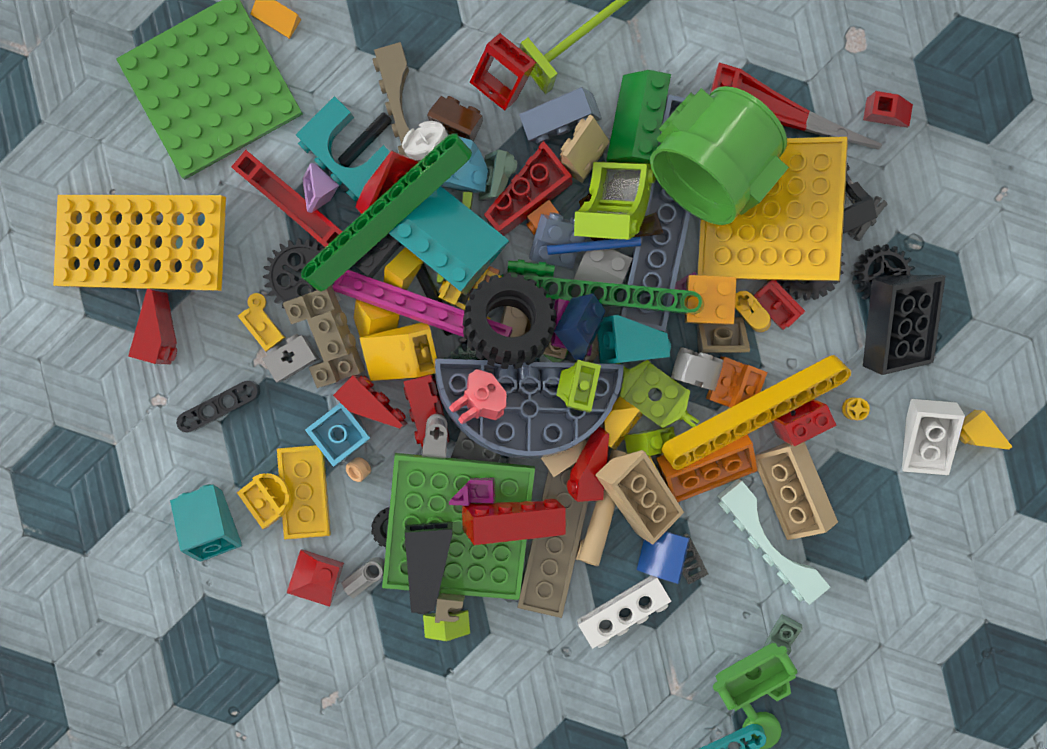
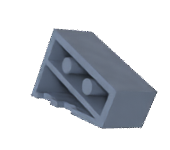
(559, 115)

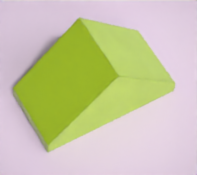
(446, 630)

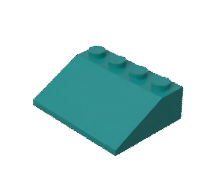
(450, 239)

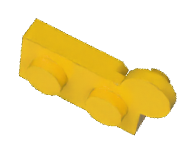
(260, 323)

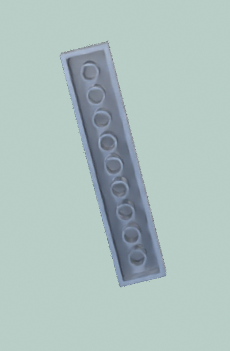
(659, 256)

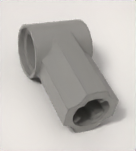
(363, 577)

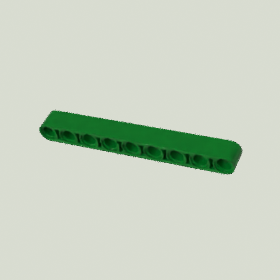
(387, 212)
(610, 294)

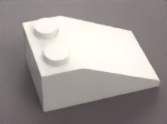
(931, 436)

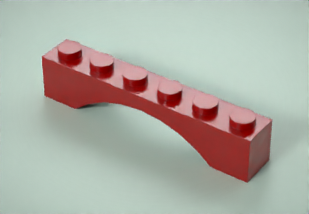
(285, 198)

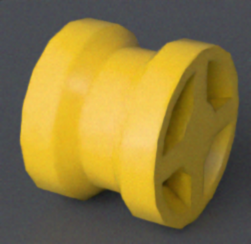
(861, 408)

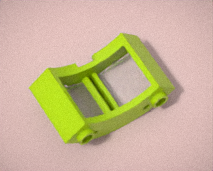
(617, 200)

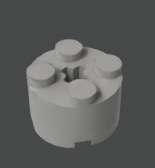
(697, 369)

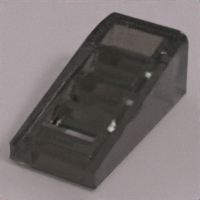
(690, 579)

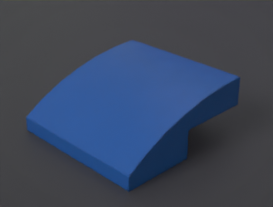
(664, 557)

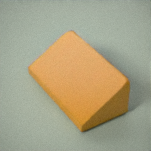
(276, 16)

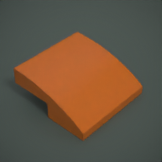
(736, 383)

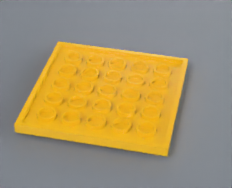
(793, 228)

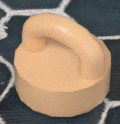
(358, 469)

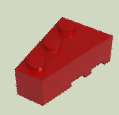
(423, 402)

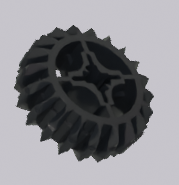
(880, 266)

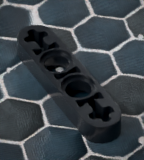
(218, 406)

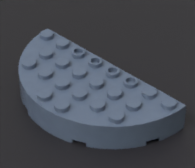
(534, 417)

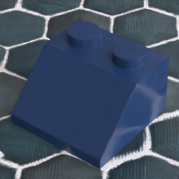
(580, 325)

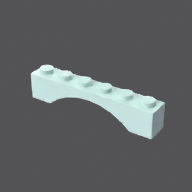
(742, 504)

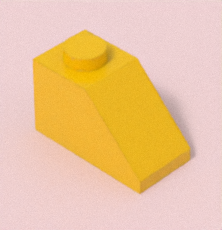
(981, 431)

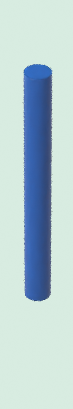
(593, 245)

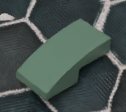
(784, 632)

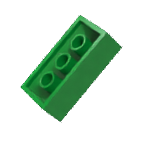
(638, 116)

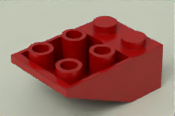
(363, 400)

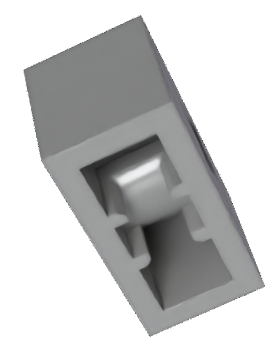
(303, 357)

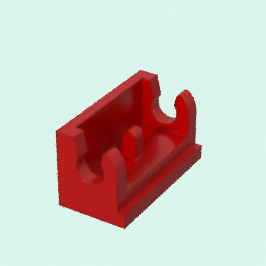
(778, 304)

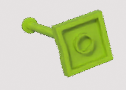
(543, 72)

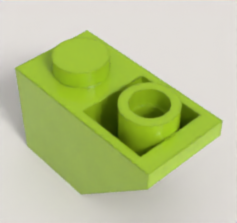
(649, 441)

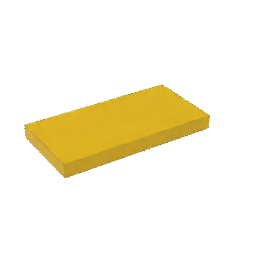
(305, 476)

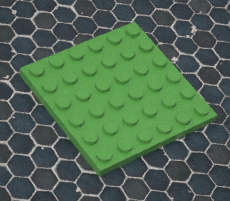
(209, 86)
(422, 496)

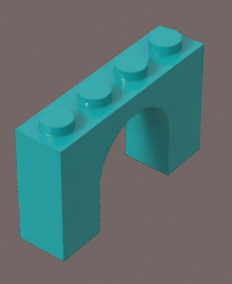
(319, 137)

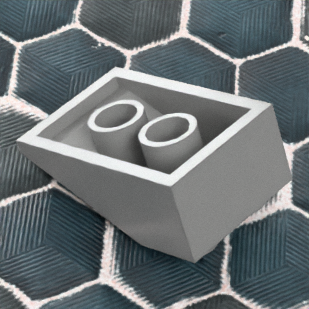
(604, 267)

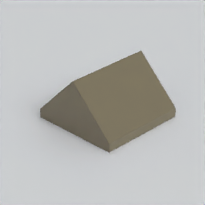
(723, 338)

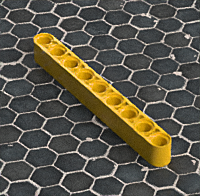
(755, 412)

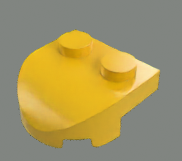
(266, 498)

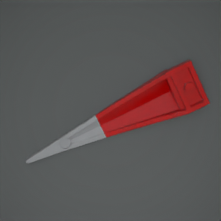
(785, 110)

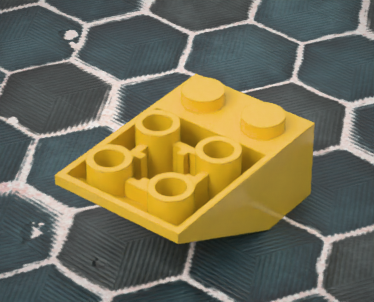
(400, 353)

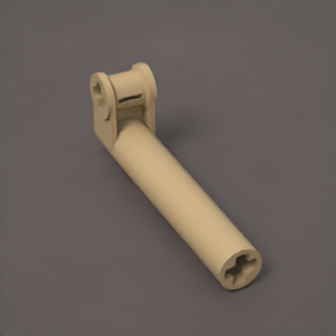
(592, 547)

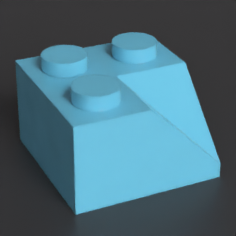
(471, 175)
(338, 434)

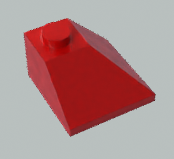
(315, 577)

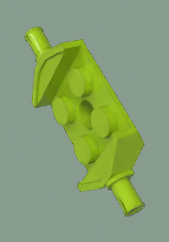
(674, 399)

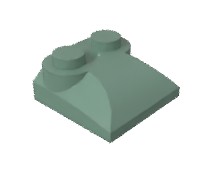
(500, 167)

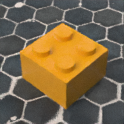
(717, 296)

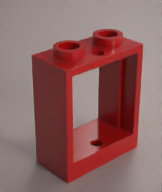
(510, 57)
(807, 423)

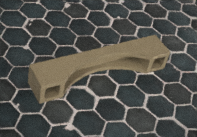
(394, 71)

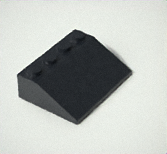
(903, 322)

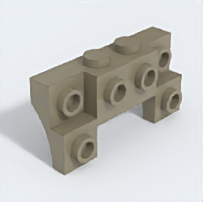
(330, 333)

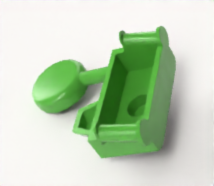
(753, 677)

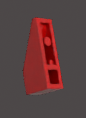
(583, 480)

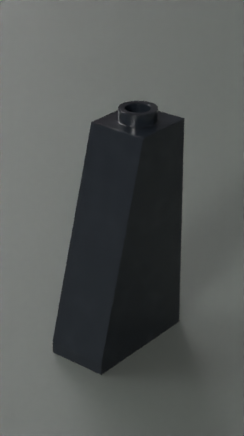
(426, 559)

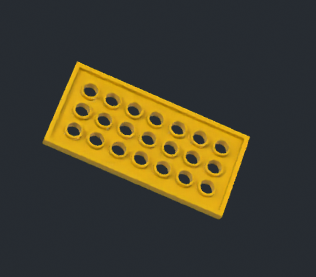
(150, 207)

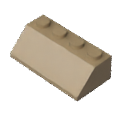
(795, 490)
(640, 494)

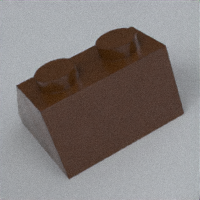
(456, 118)

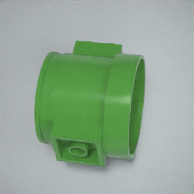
(719, 154)

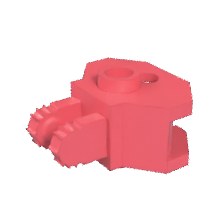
(481, 397)

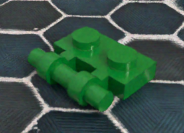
(533, 269)

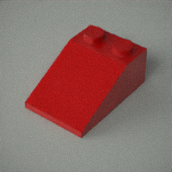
(386, 175)
(155, 333)

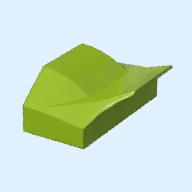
(579, 385)

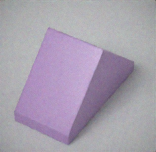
(317, 187)

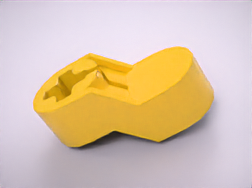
(760, 319)

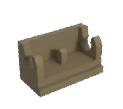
(448, 603)

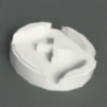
(424, 139)

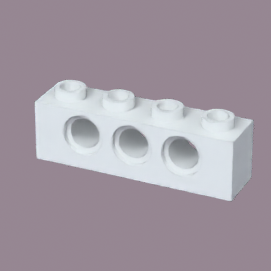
(628, 599)

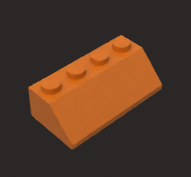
(711, 471)

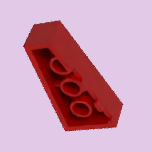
(533, 186)
(513, 521)

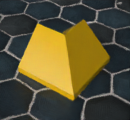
(621, 421)

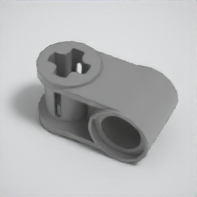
(435, 440)

